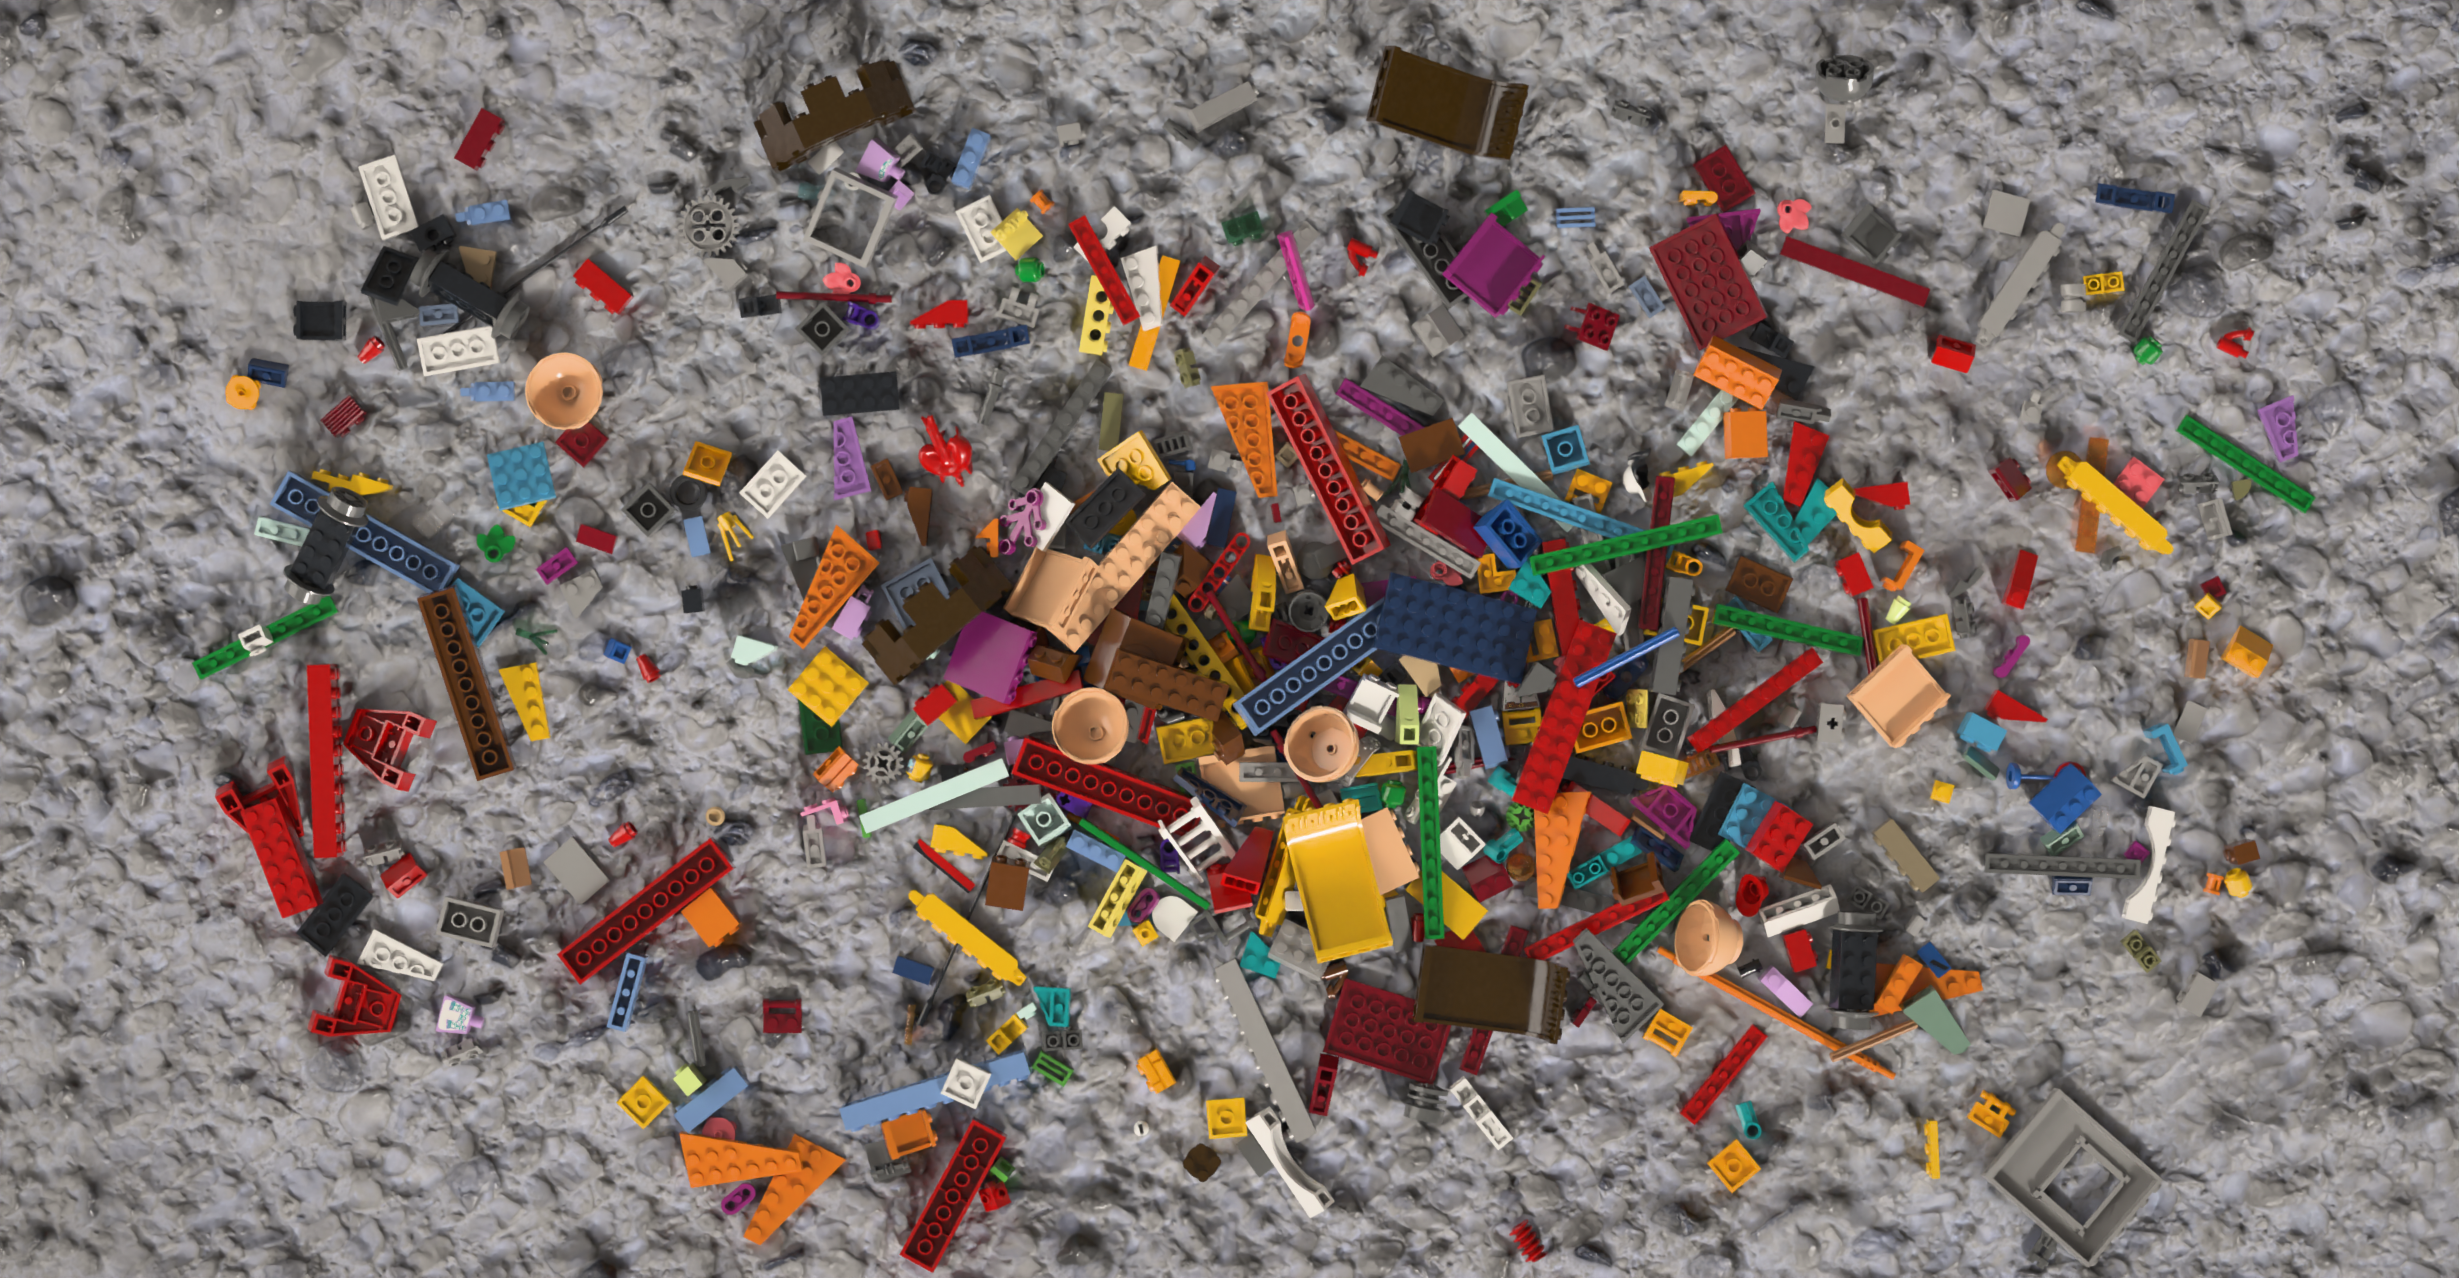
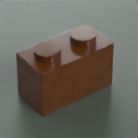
(2241, 852)

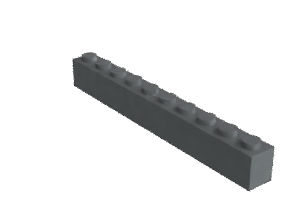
(1156, 616)

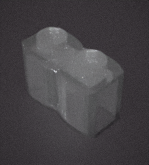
(433, 518)

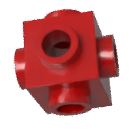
(994, 1195)

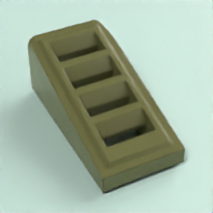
(1518, 310)

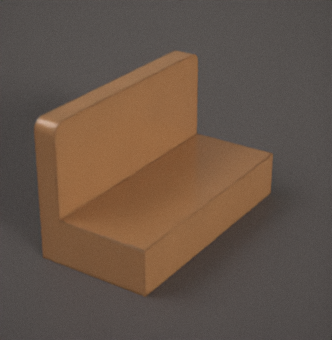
(2197, 658)
(1648, 824)
(515, 868)

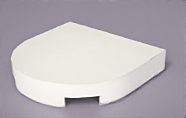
(1172, 916)

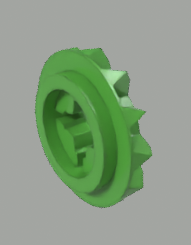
(1513, 821)

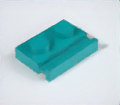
(1366, 794)

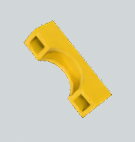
(1872, 533)

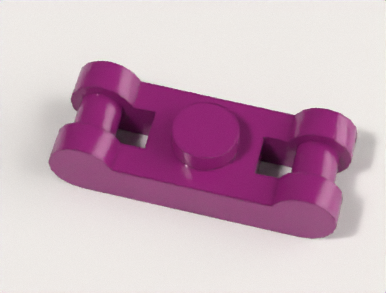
(2012, 656)

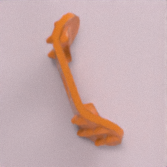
(1299, 326)

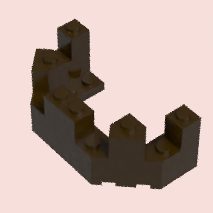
(833, 114)
(936, 616)

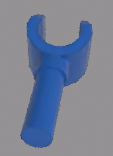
(1189, 464)

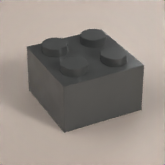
(823, 329)
(649, 510)

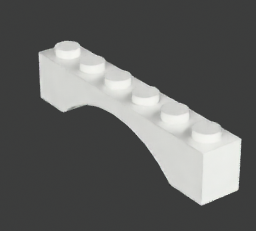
(2139, 904)
(1309, 1193)

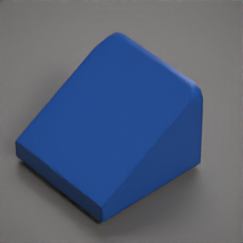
(617, 650)

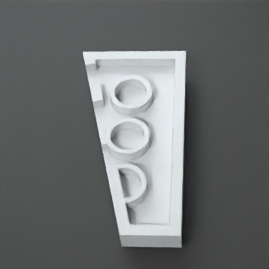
(1144, 283)
(1606, 598)
(392, 955)

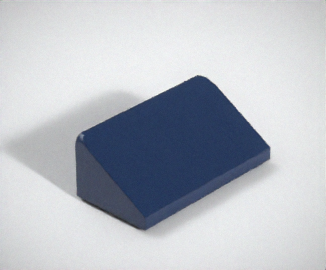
(268, 372)
(2071, 885)
(913, 969)

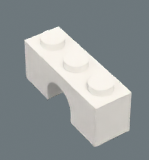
(1116, 224)

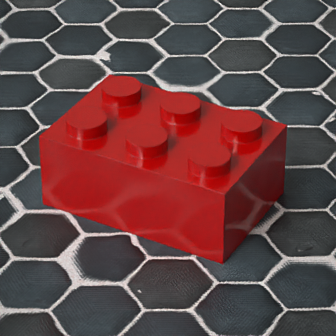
(1778, 836)

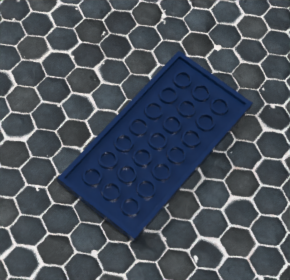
(1455, 628)

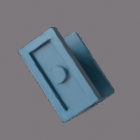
(2170, 745)

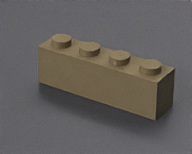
(1905, 854)

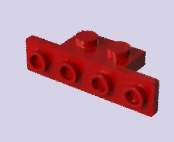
(1473, 693)

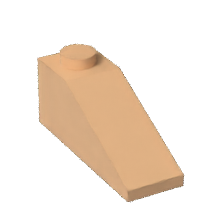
(1285, 561)

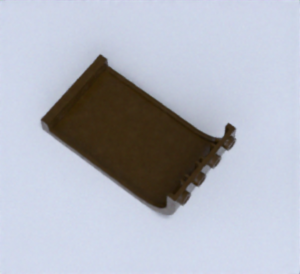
(1446, 105)
(1491, 992)

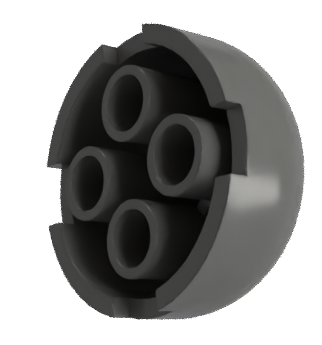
(1841, 87)

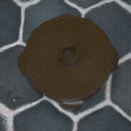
(1201, 1162)

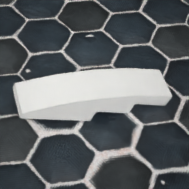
(1715, 707)
(1480, 1113)

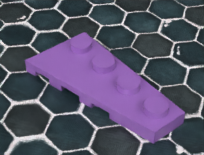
(849, 464)

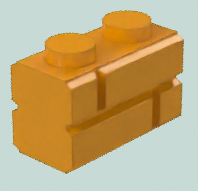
(1156, 1071)

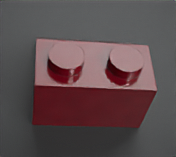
(2010, 479)
(1486, 877)

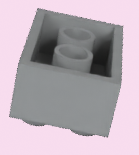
(1667, 725)
(470, 921)
(1295, 950)

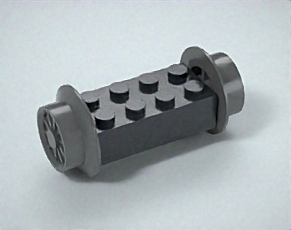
(475, 298)
(326, 545)
(1853, 970)

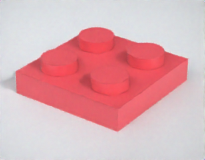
(2138, 482)

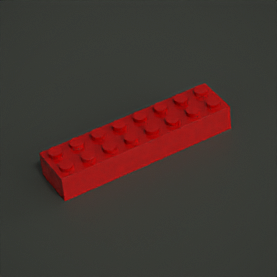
(953, 1194)

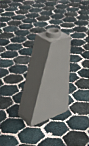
(1222, 106)

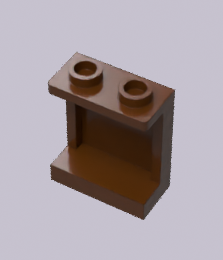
(1638, 881)
(1007, 882)

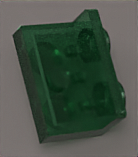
(1243, 228)

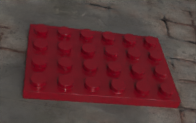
(1708, 281)
(1379, 1032)

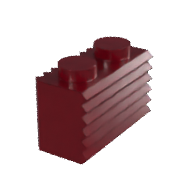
(343, 417)

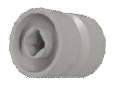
(2073, 298)
(1411, 497)

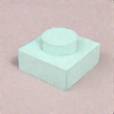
(1027, 1011)

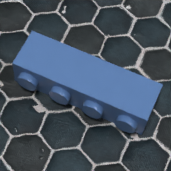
(627, 991)
(711, 1099)

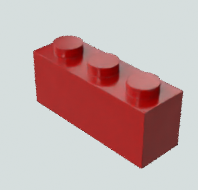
(602, 287)

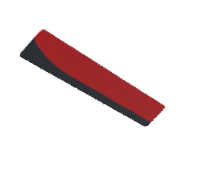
(944, 865)

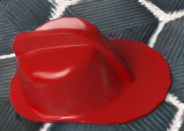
(1751, 894)

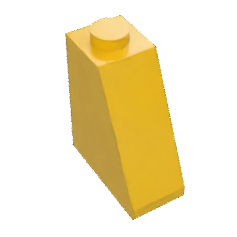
(1346, 598)

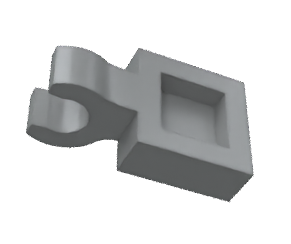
(2031, 410)
(1221, 461)

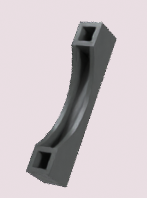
(1021, 723)

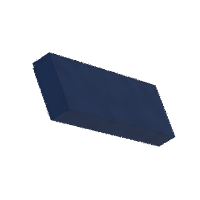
(1221, 517)
(1665, 853)

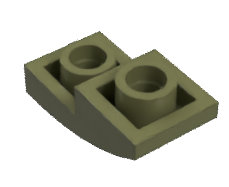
(2140, 951)

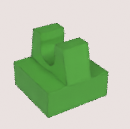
(1002, 1169)

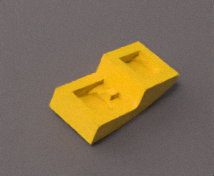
(1007, 1033)

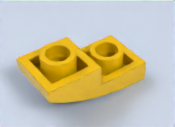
(2104, 283)

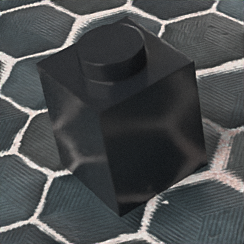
(692, 599)

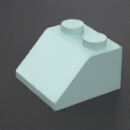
(750, 650)
(1045, 821)

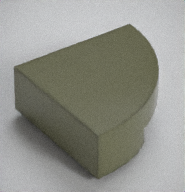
(2240, 488)

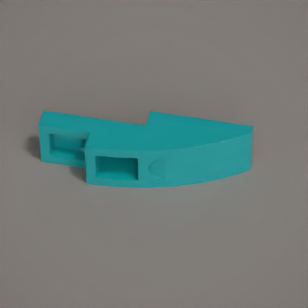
(1602, 862)

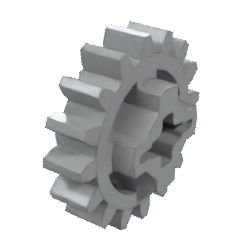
(889, 771)

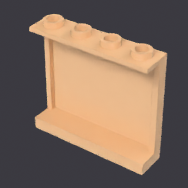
(1050, 589)
(1898, 696)
(1260, 797)
(1388, 852)

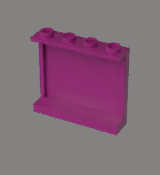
(1493, 267)
(991, 657)

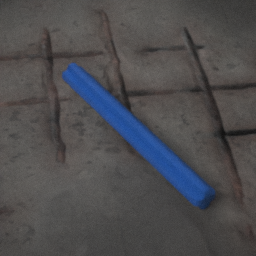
(1626, 657)

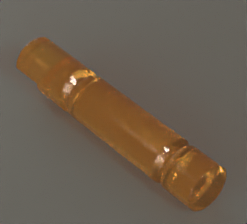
(909, 1024)

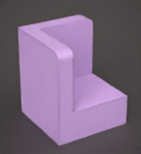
(904, 194)

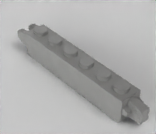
(2018, 284)

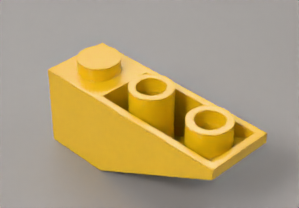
(1687, 477)
(952, 839)

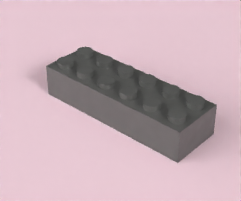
(1429, 260)
(1667, 657)

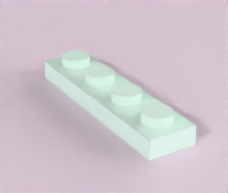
(1706, 422)

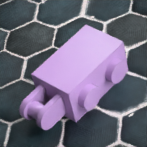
(853, 614)

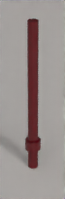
(872, 298)
(1258, 671)
(1796, 732)
(1305, 784)

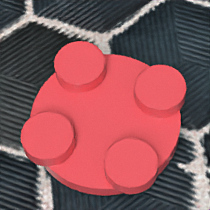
(719, 1127)

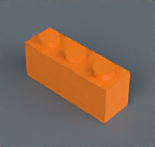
(1897, 983)

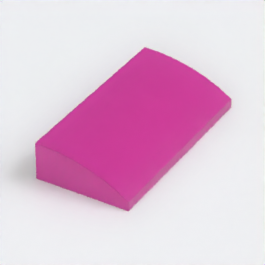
(1296, 270)

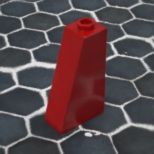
(1600, 811)
(1249, 862)

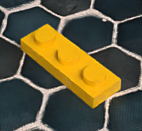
(1932, 1148)

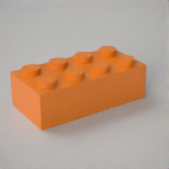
(1737, 372)

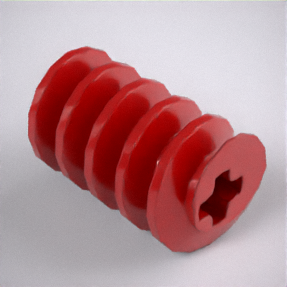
(1528, 1242)

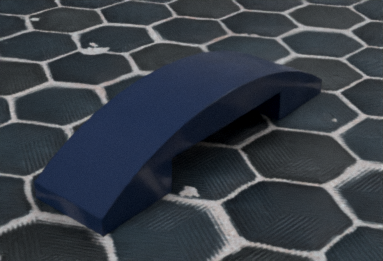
(2134, 199)
(990, 341)

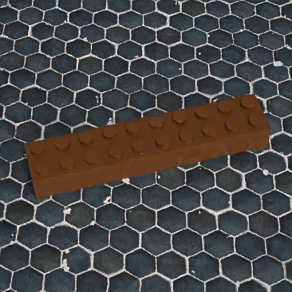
(466, 682)

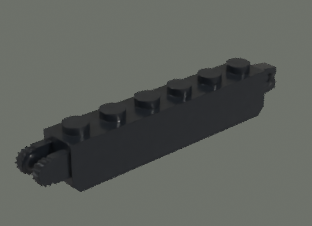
(1590, 772)

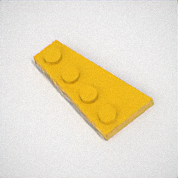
(527, 695)

